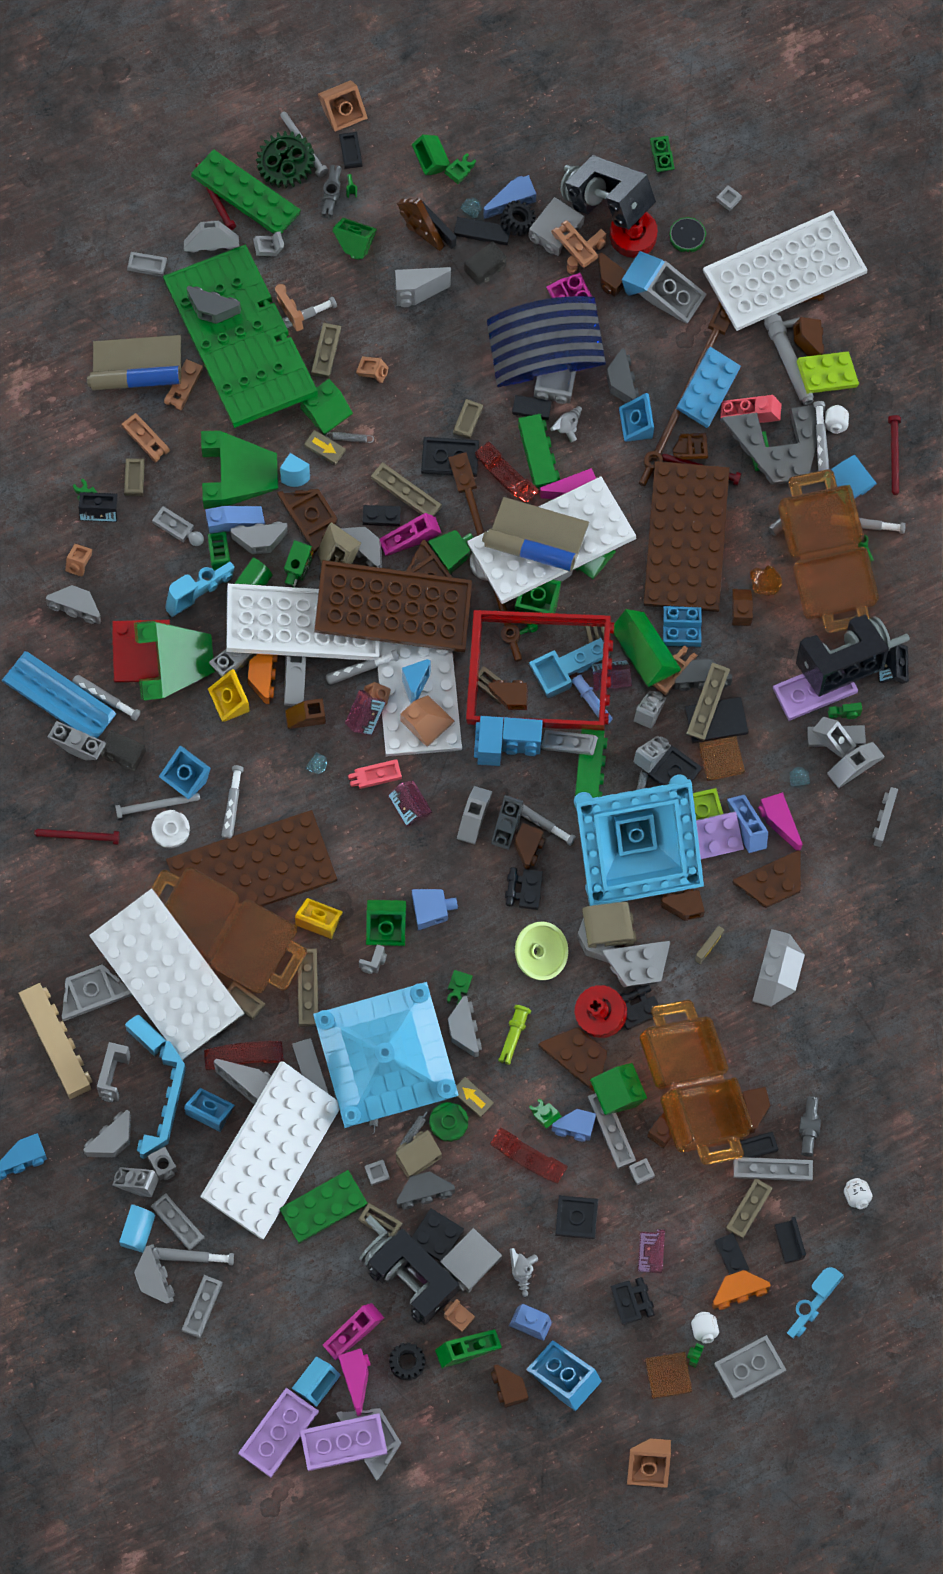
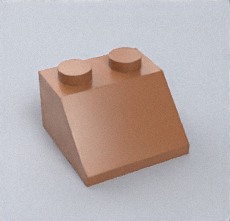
(343, 105)

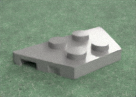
(638, 963)
(91, 991)
(377, 1464)

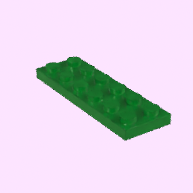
(245, 192)

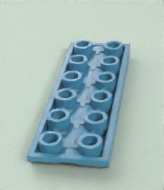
(58, 696)

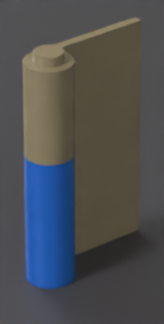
(136, 363)
(536, 534)

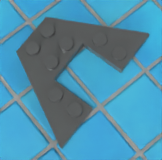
(781, 461)

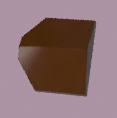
(691, 446)

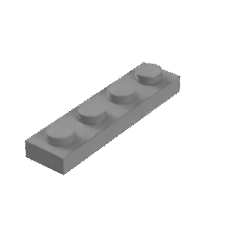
(613, 1134)
(773, 1169)

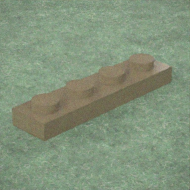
(405, 490)
(708, 701)
(308, 989)

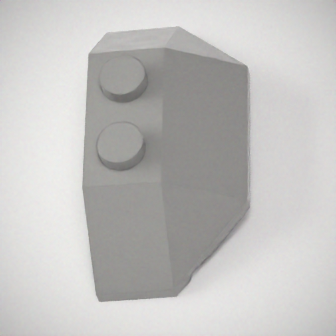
(779, 969)

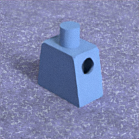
(431, 907)
(531, 1321)

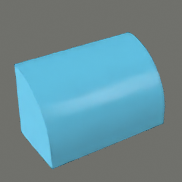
(294, 471)
(145, 1034)
(137, 1228)
(316, 1381)

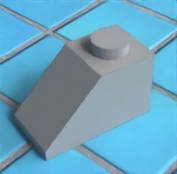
(834, 736)

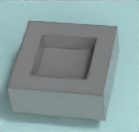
(728, 198)
(641, 1171)
(377, 1172)

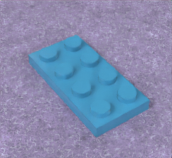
(708, 387)

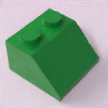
(327, 408)
(540, 599)
(386, 922)
(618, 1089)

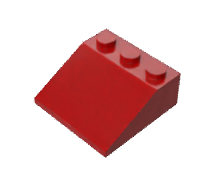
(133, 659)

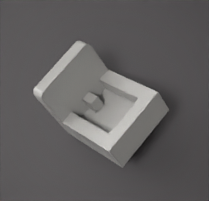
(268, 245)
(378, 958)

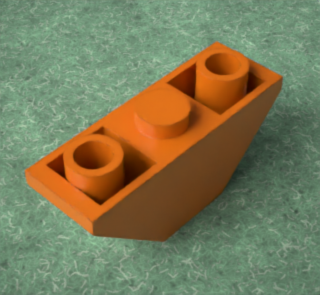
(261, 675)
(738, 1288)

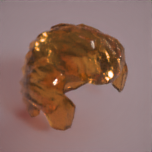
(766, 580)

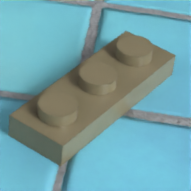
(326, 350)
(749, 1208)

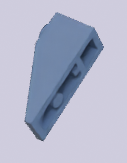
(518, 189)
(227, 517)
(752, 830)

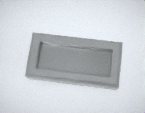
(147, 264)

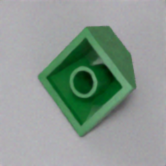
(354, 237)

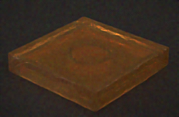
(721, 758)
(668, 1375)

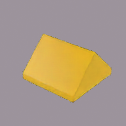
(229, 697)
(318, 918)

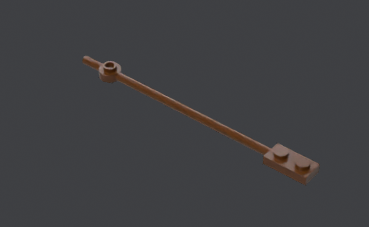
(719, 324)
(466, 483)

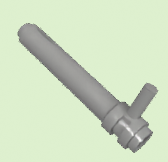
(778, 334)

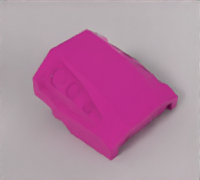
(569, 286)

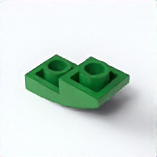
(662, 154)

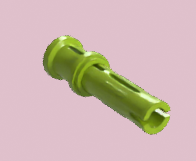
(516, 1025)

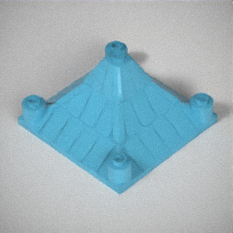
(639, 842)
(385, 1054)

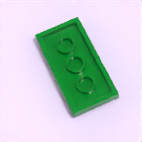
(323, 1206)

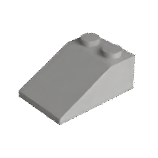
(420, 284)
(674, 293)
(246, 1080)

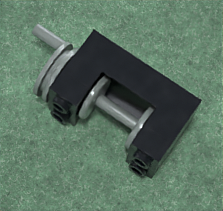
(625, 190)
(861, 656)
(389, 1256)

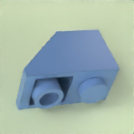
(575, 1124)

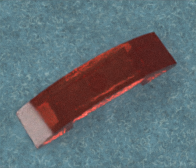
(505, 473)
(245, 1053)
(528, 1157)

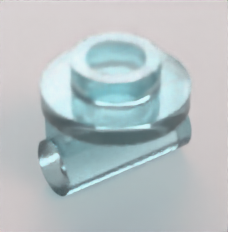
(472, 207)
(317, 764)
(799, 776)

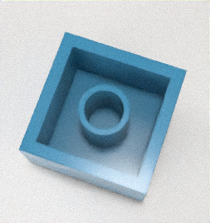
(522, 736)
(488, 740)

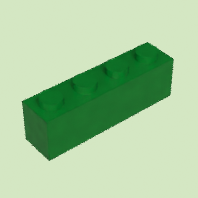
(537, 450)
(589, 766)

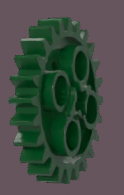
(271, 153)

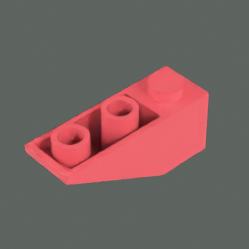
(766, 407)

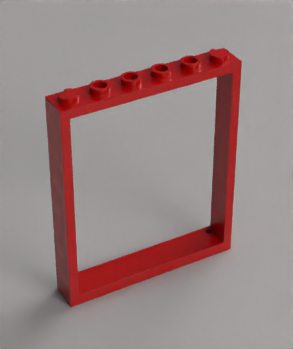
(542, 618)

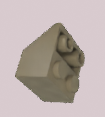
(338, 546)
(418, 1154)

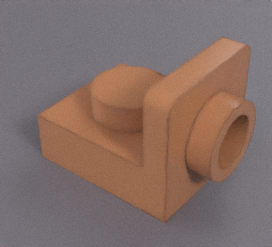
(372, 368)
(78, 559)
(378, 691)
(458, 1315)

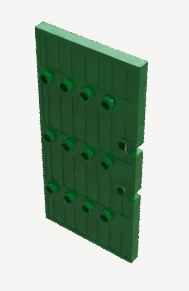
(242, 353)

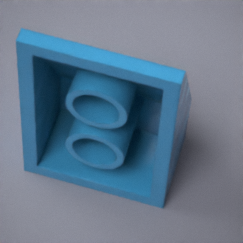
(564, 1375)

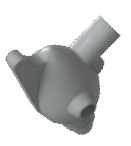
(567, 423)
(522, 1269)

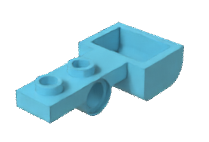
(185, 590)
(554, 671)
(823, 1286)

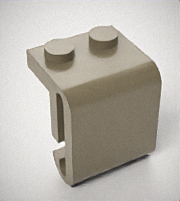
(609, 924)

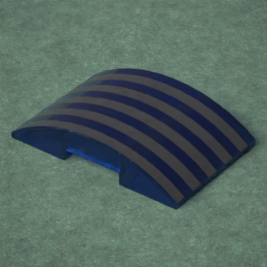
(545, 338)

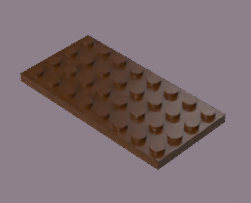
(686, 536)
(393, 606)
(265, 861)

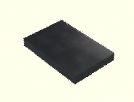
(437, 451)
(726, 722)

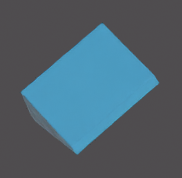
(641, 273)
(637, 419)
(415, 677)
(185, 772)
(209, 1109)

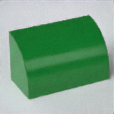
(430, 154)
(255, 574)

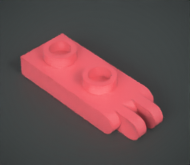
(376, 774)

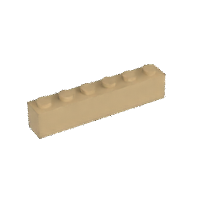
(55, 1041)

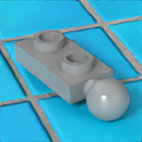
(177, 526)

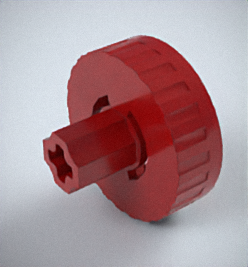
(630, 248)
(592, 999)

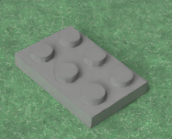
(750, 1367)

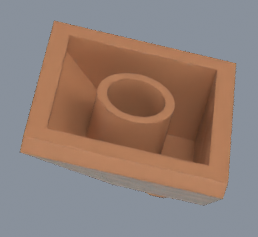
(426, 719)
(650, 1463)

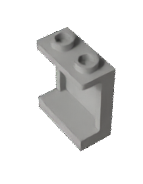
(550, 218)
(555, 386)
(114, 1054)
(470, 1260)

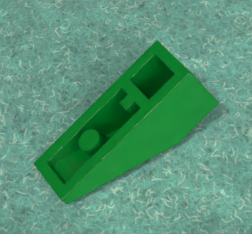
(467, 1348)

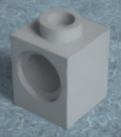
(158, 1157)

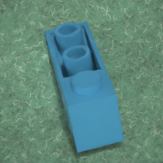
(22, 1155)

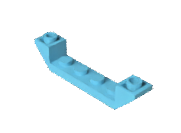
(150, 1143)

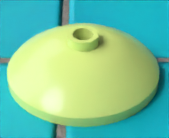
(550, 947)

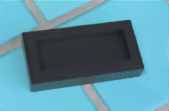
(350, 150)
(531, 406)
(759, 1145)

